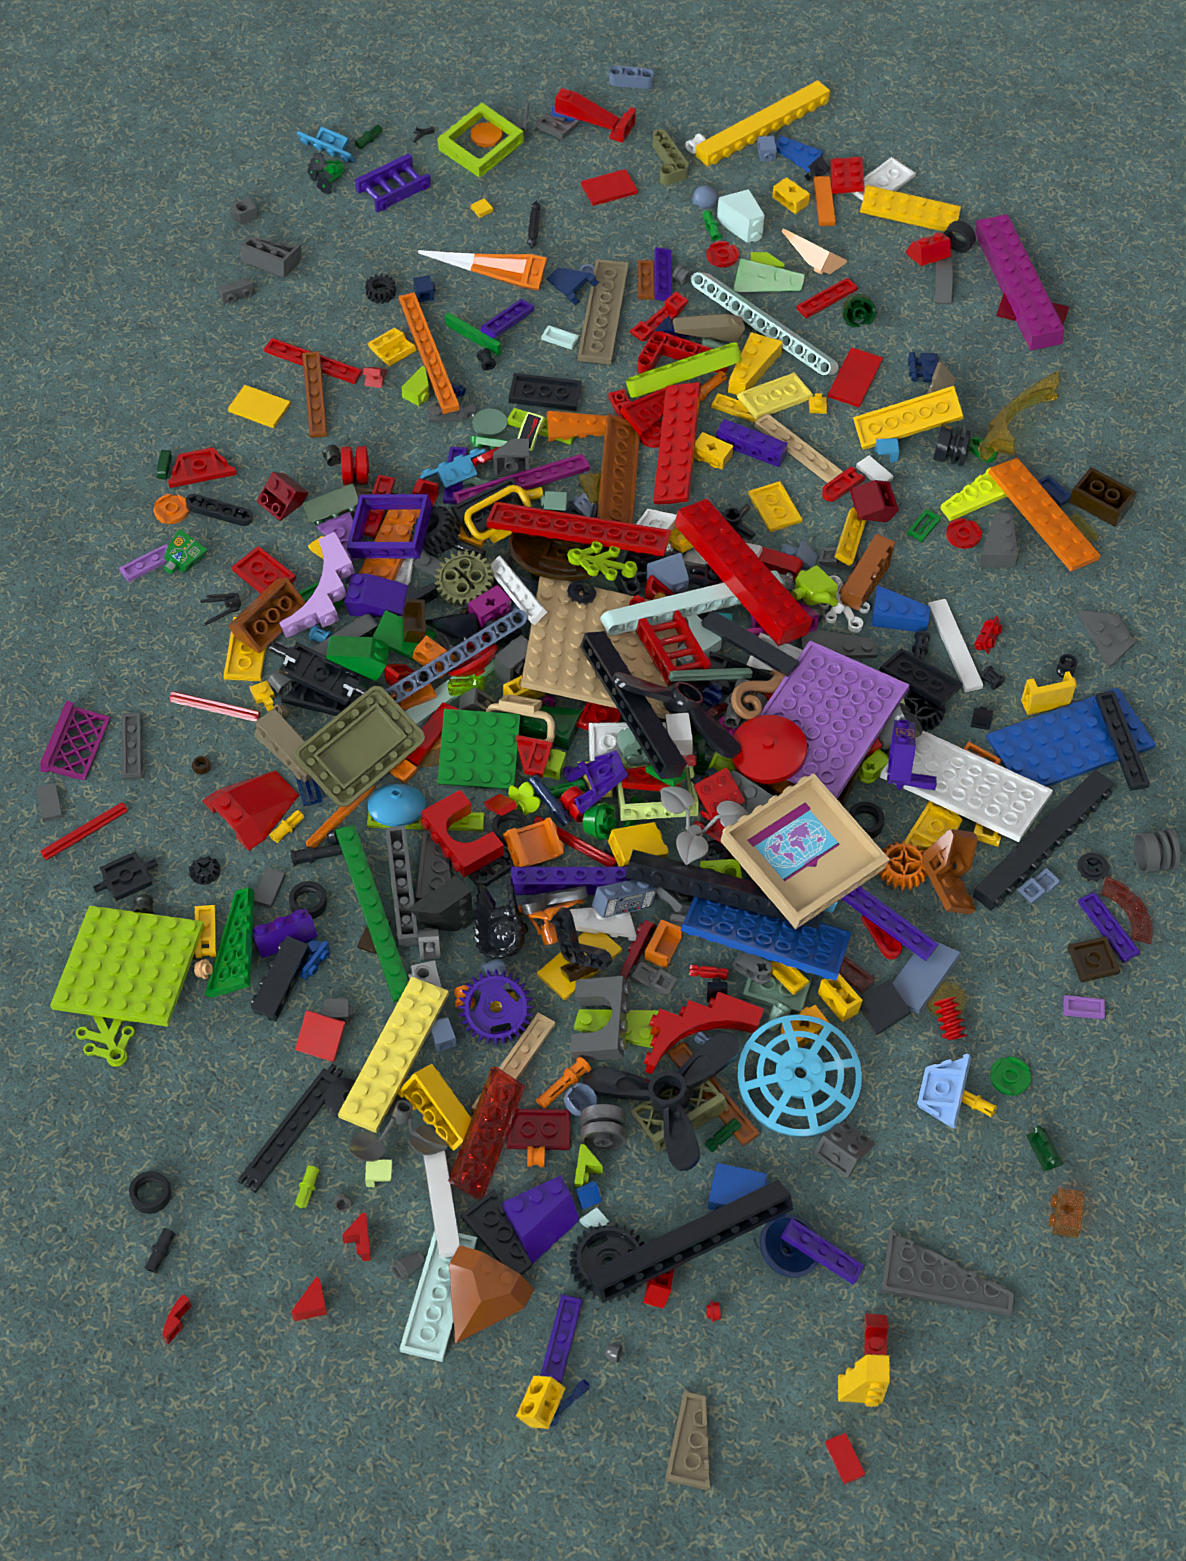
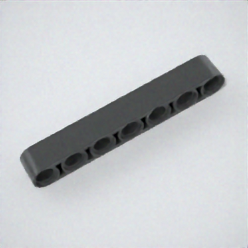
(362, 627)

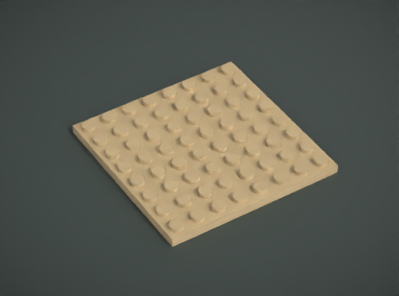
(554, 652)

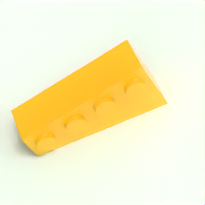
(757, 357)
(437, 1104)

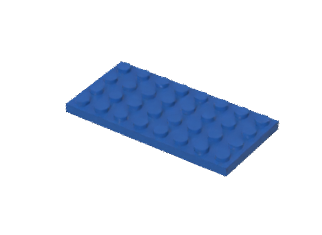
(1064, 742)
(804, 948)

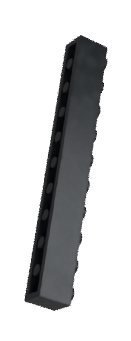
(633, 707)
(1043, 840)
(704, 884)
(690, 1241)

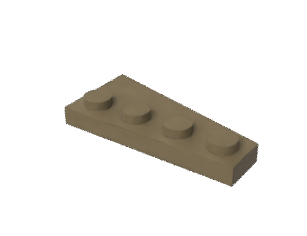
(689, 1451)

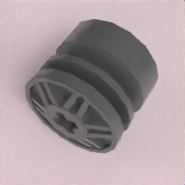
(1159, 851)

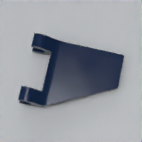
(570, 281)

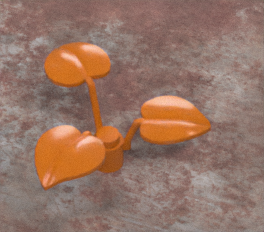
(548, 929)

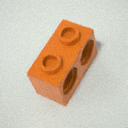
(429, 650)

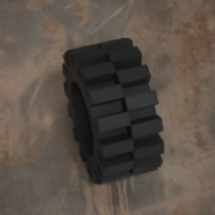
(380, 281)

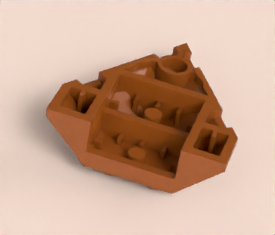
(483, 1291)

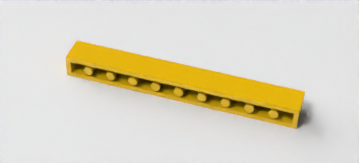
(762, 123)

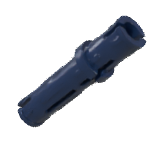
(549, 799)

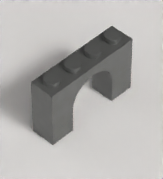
(610, 1040)

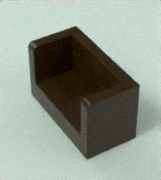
(413, 620)

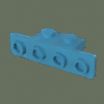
(330, 141)
(455, 471)

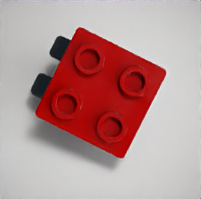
(715, 789)

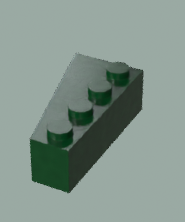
(565, 725)

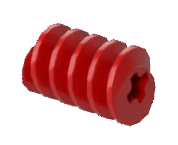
(950, 1019)

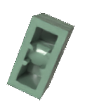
(555, 501)

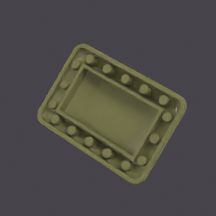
(359, 746)

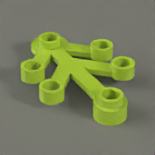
(582, 557)
(107, 1037)

